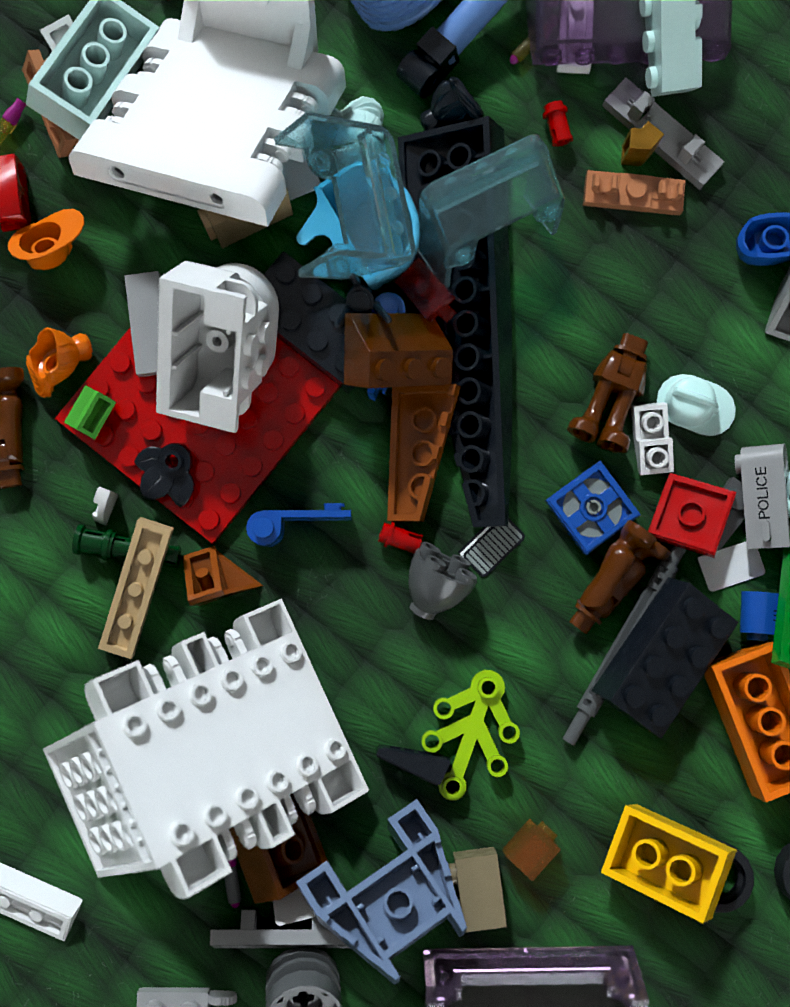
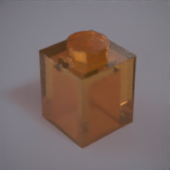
(532, 848)

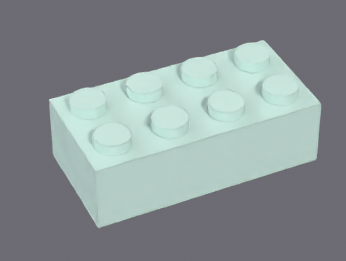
(90, 64)

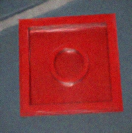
(692, 514)

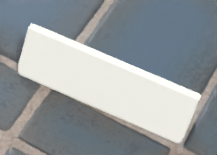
(37, 903)

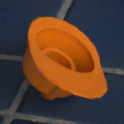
(48, 240)

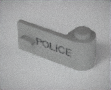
(765, 495)

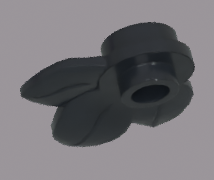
(163, 477)

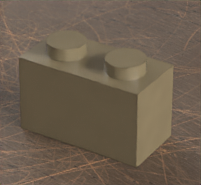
(479, 888)

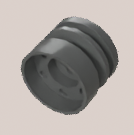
(303, 979)

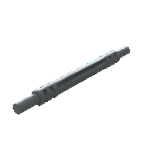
(590, 702)

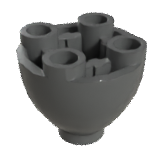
(438, 581)

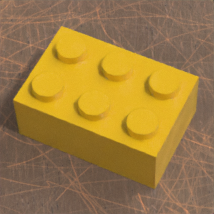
(669, 862)

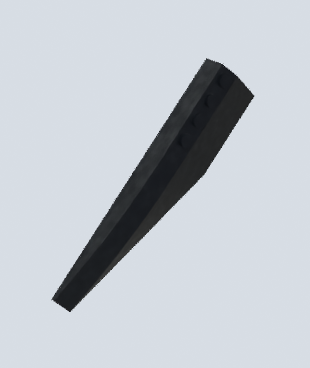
(479, 329)

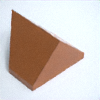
(213, 577)

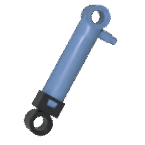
(442, 46)

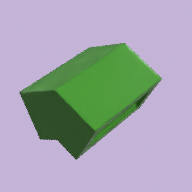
(90, 412)

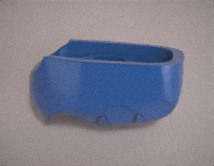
(765, 240)

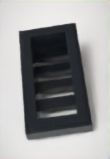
(422, 764)

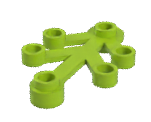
(473, 729)

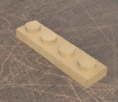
(135, 587)

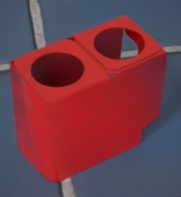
(13, 194)

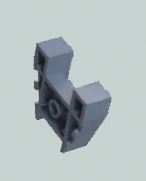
(395, 902)

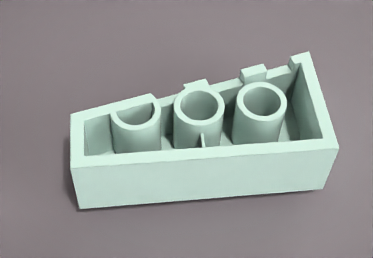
(672, 45)

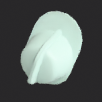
(697, 404)

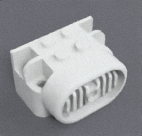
(213, 341)

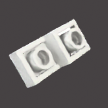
(652, 438)

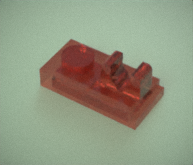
(426, 291)

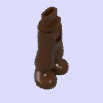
(10, 427)
(617, 575)

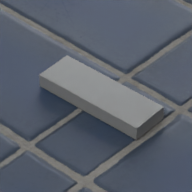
(143, 309)

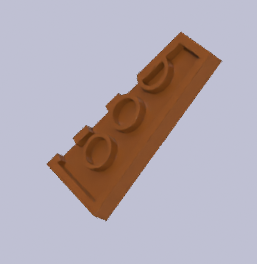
(417, 442)

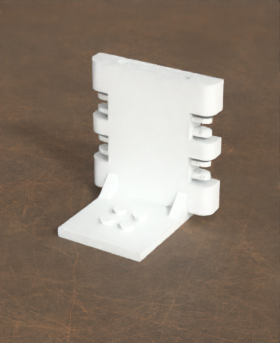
(210, 107)
(211, 753)

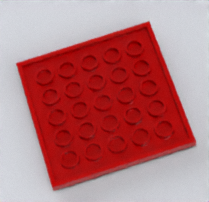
(225, 464)

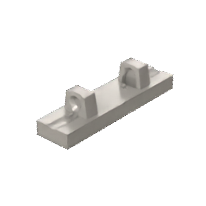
(678, 146)
(250, 937)

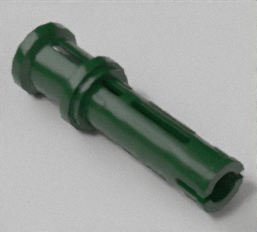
(111, 545)

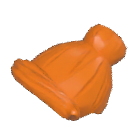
(55, 358)

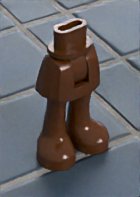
(621, 373)

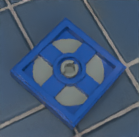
(592, 507)

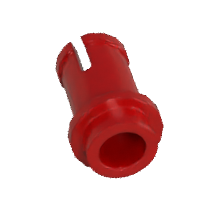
(557, 122)
(399, 538)

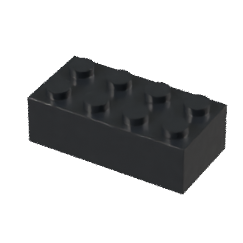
(308, 318)
(665, 656)

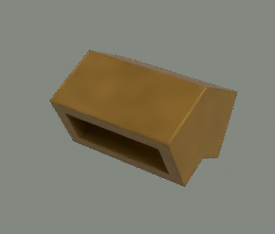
(640, 144)

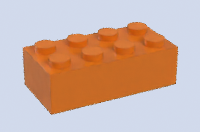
(756, 716)

